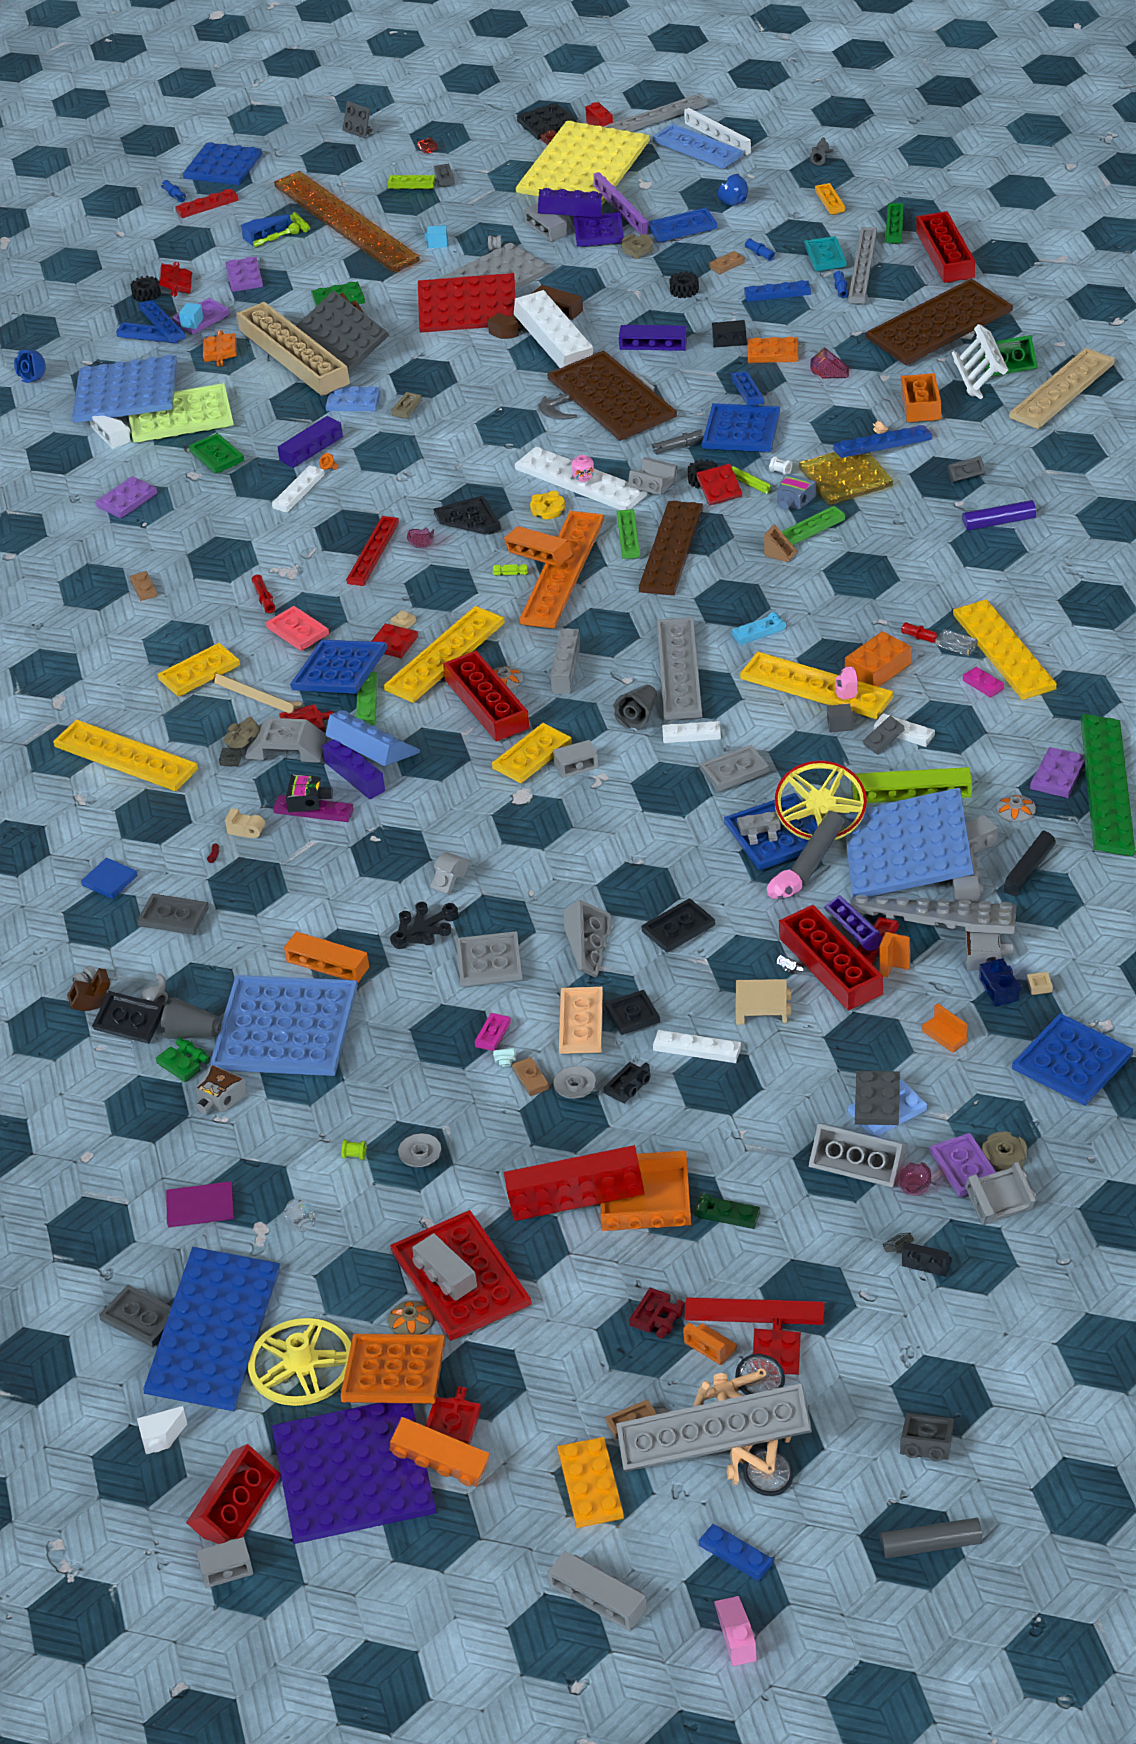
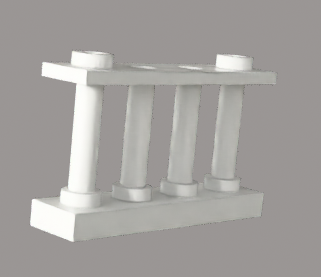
(993, 356)

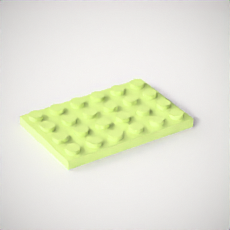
(192, 412)

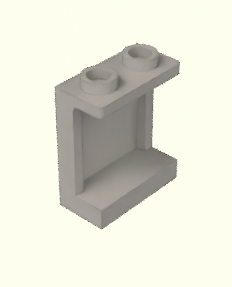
(654, 476)
(1001, 1194)

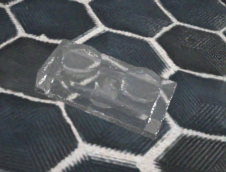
(956, 642)

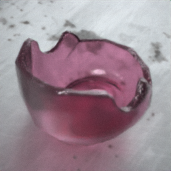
(420, 538)
(914, 1179)

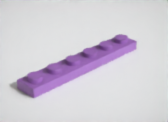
(620, 203)

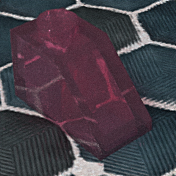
(828, 365)

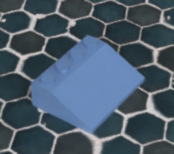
(368, 739)

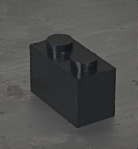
(729, 333)

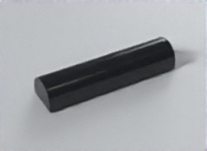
(1029, 863)

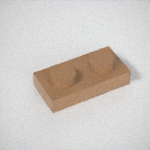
(727, 262)
(143, 586)
(633, 1412)

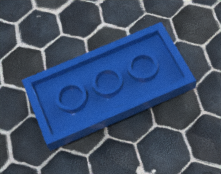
(682, 225)

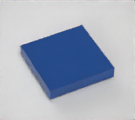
(109, 878)

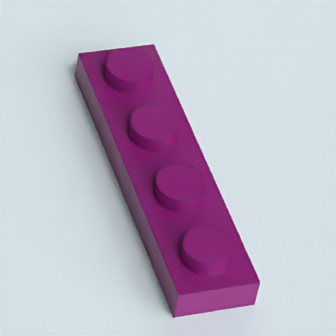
(328, 810)

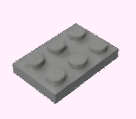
(734, 768)

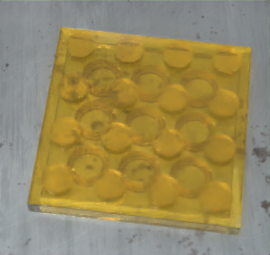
(845, 477)

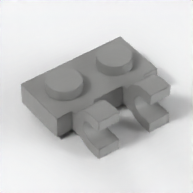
(754, 824)

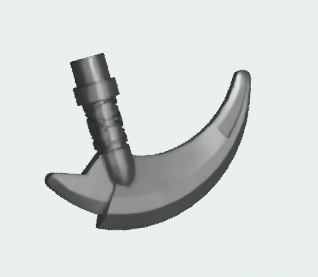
(548, 409)

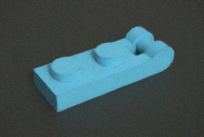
(758, 629)

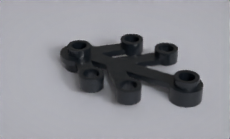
(402, 937)

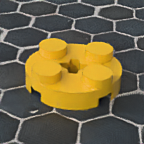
(547, 505)

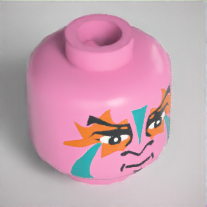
(582, 468)

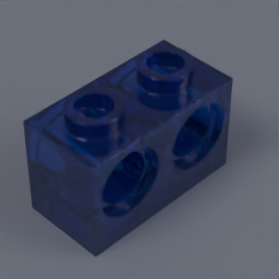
(999, 982)

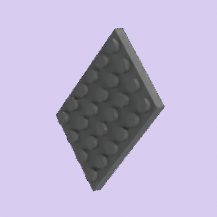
(343, 330)

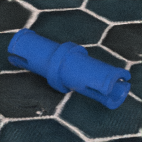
(173, 190)
(759, 249)
(840, 284)

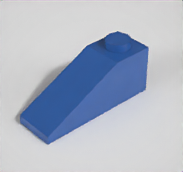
(263, 227)

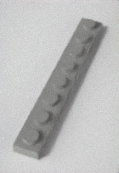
(659, 114)
(862, 265)

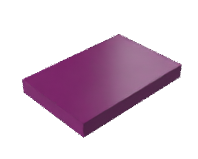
(199, 1204)

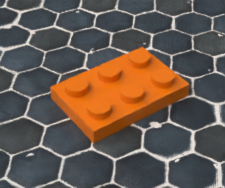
(773, 350)

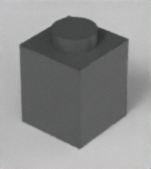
(840, 718)

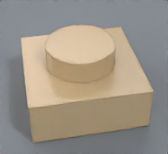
(403, 619)
(1039, 983)

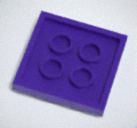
(598, 230)

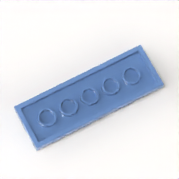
(697, 146)

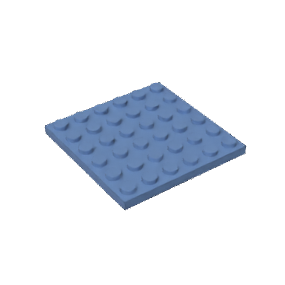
(125, 388)
(909, 844)
(284, 1025)

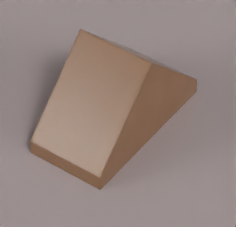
(777, 545)

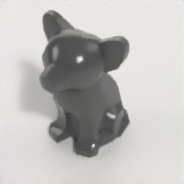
(818, 153)

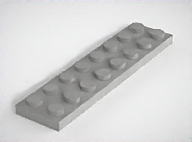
(679, 668)
(713, 1427)

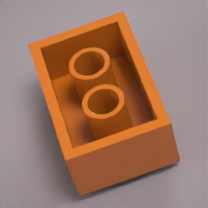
(920, 397)
(879, 659)

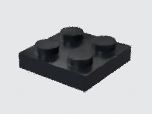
(632, 1012)

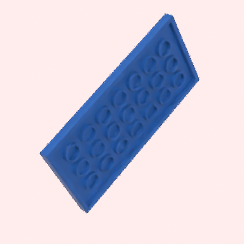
(212, 1329)

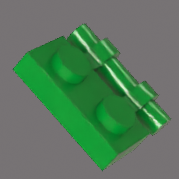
(178, 1063)

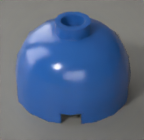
(734, 191)
(29, 365)

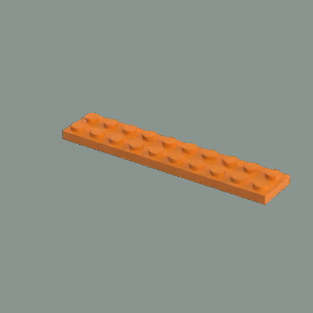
(557, 583)

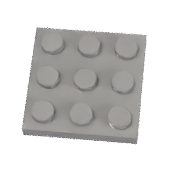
(489, 959)

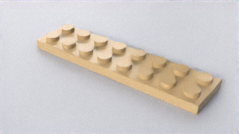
(1061, 388)

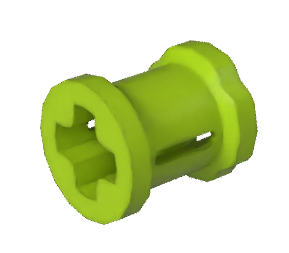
(353, 1149)

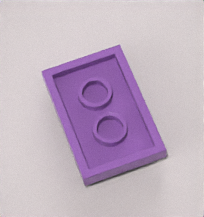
(244, 274)
(212, 313)
(126, 497)
(1058, 772)
(959, 1160)

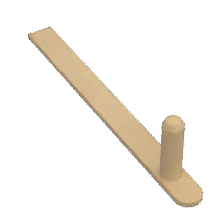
(286, 706)

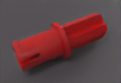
(919, 632)

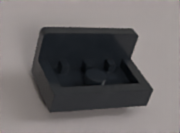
(628, 1082)
(926, 1259)

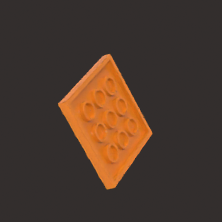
(393, 1368)

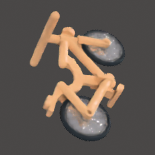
(765, 1469)

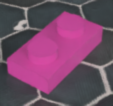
(983, 681)
(492, 1032)

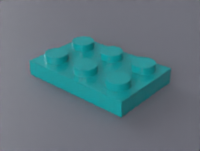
(825, 253)

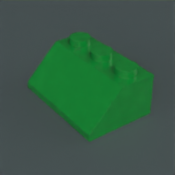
(1017, 354)

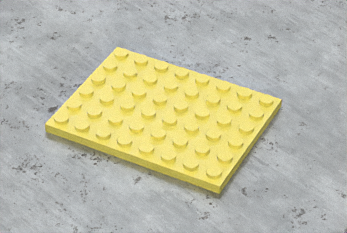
(579, 153)

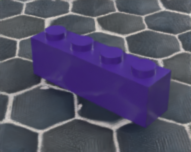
(569, 202)
(653, 337)
(310, 441)
(354, 768)

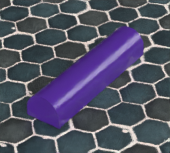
(999, 515)
(854, 923)

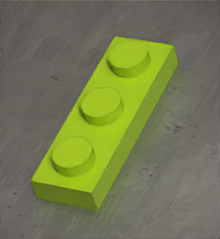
(411, 181)

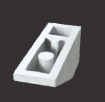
(111, 430)

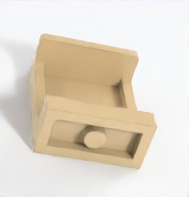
(762, 998)

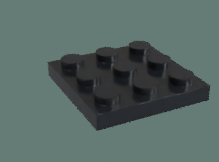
(544, 119)

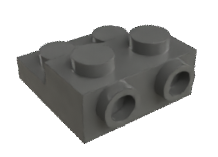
(926, 1437)

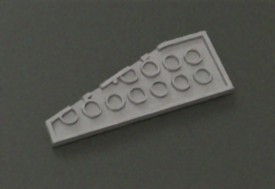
(975, 917)

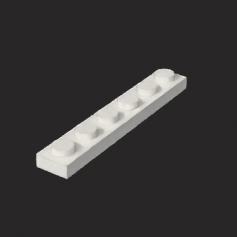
(717, 130)

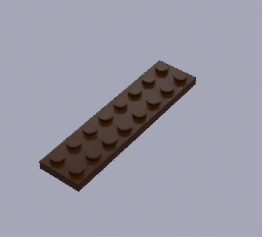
(671, 548)

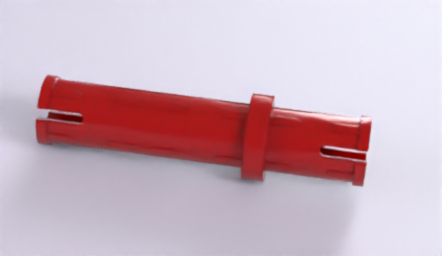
(265, 599)

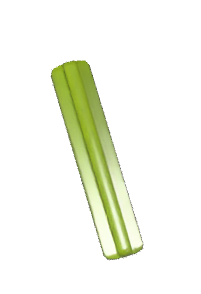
(752, 480)

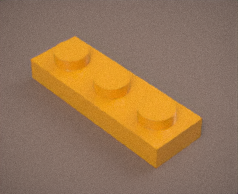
(830, 198)

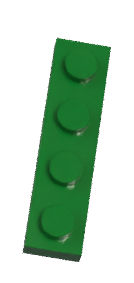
(894, 223)

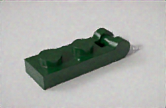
(727, 1211)

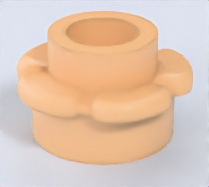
(879, 427)

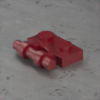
(650, 1310)

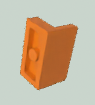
(894, 953)
(946, 1029)
(708, 1342)

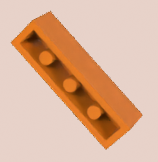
(538, 546)
(326, 957)
(439, 1452)

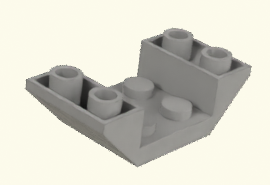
(288, 735)

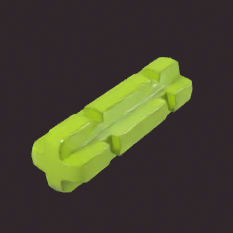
(304, 226)
(512, 569)

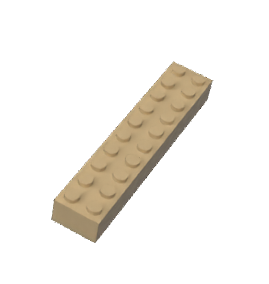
(293, 348)

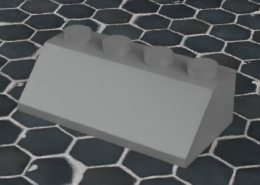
(857, 1154)

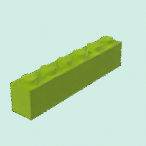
(908, 784)

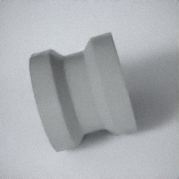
(494, 242)

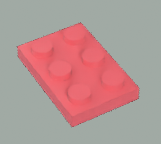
(297, 628)

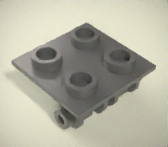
(356, 120)

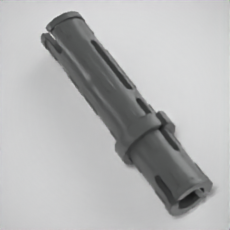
(685, 439)

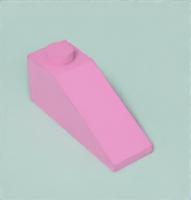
(736, 1631)

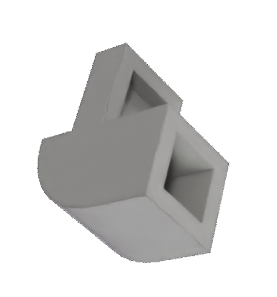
(447, 870)

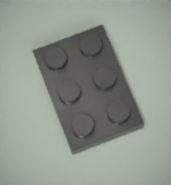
(173, 914)
(877, 1097)
(137, 1315)

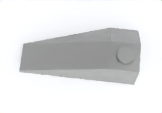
(587, 932)

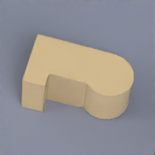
(244, 825)

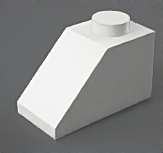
(161, 1429)

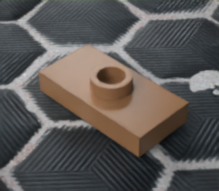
(530, 1076)

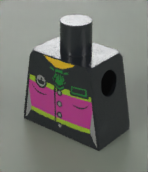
(306, 793)

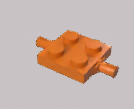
(219, 347)

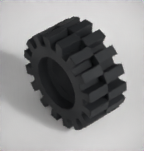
(684, 284)
(145, 288)
(698, 467)

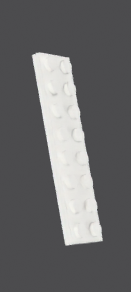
(600, 487)

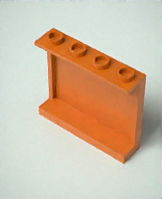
(665, 1196)

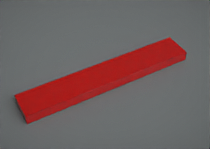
(372, 551)
(754, 1311)

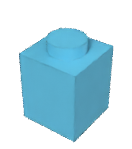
(437, 236)
(191, 315)

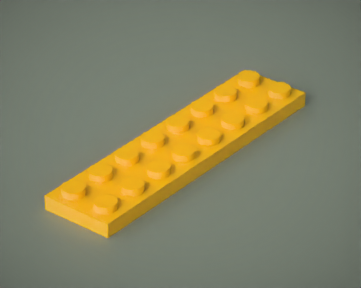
(457, 641)
(1004, 649)
(813, 684)
(126, 755)

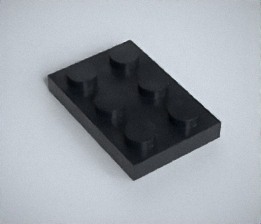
(678, 925)
(128, 1017)

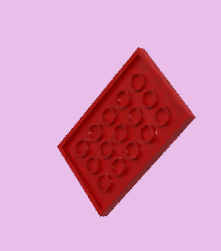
(464, 301)
(497, 1287)

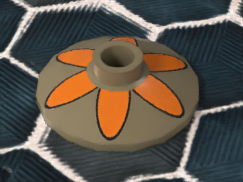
(410, 1318)

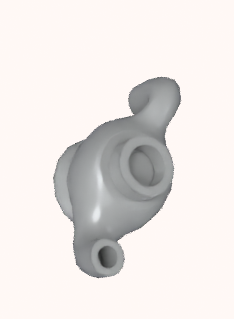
(157, 992)

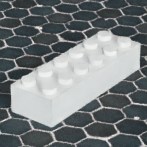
(552, 328)

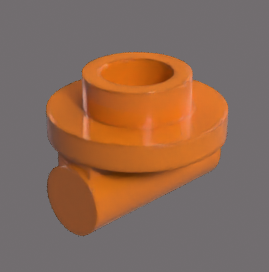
(327, 462)

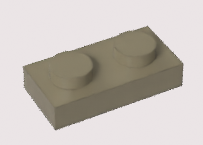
(406, 405)

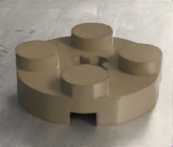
(637, 245)
(240, 733)
(1004, 1140)

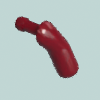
(214, 853)

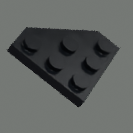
(469, 515)

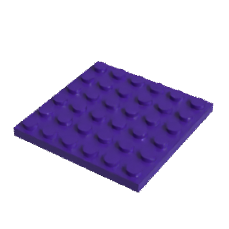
(345, 1476)

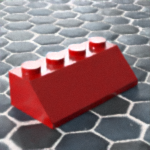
(234, 1496)

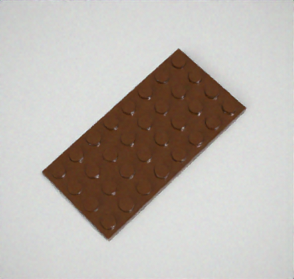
(938, 321)
(612, 395)

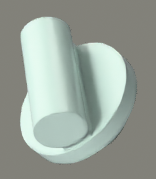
(505, 1057)

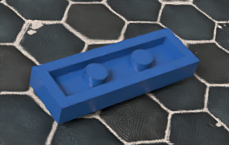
(735, 1552)

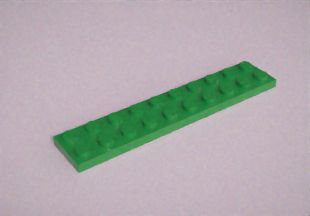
(1107, 785)

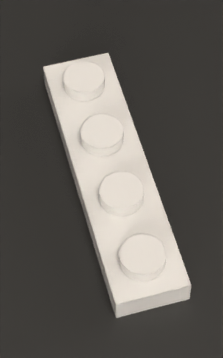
(298, 488)
(697, 1046)

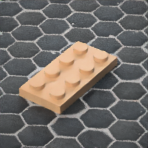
(581, 1020)

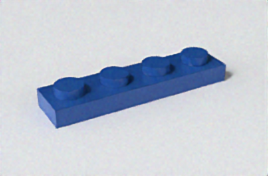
(775, 291)
(141, 332)
(747, 388)

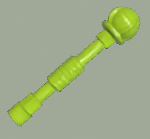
(292, 229)

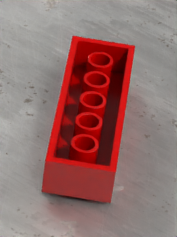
(945, 247)
(486, 696)
(831, 957)
(574, 1183)

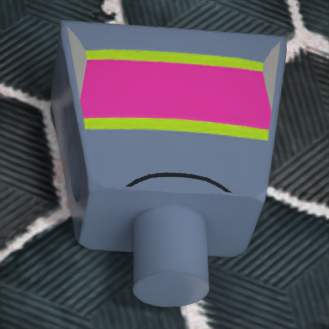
(795, 492)

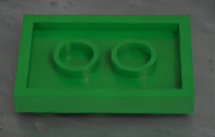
(351, 291)
(216, 453)

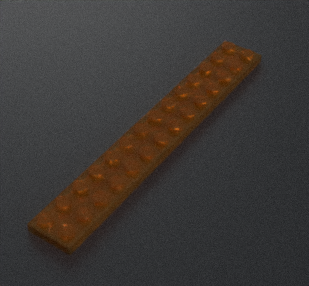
(347, 221)

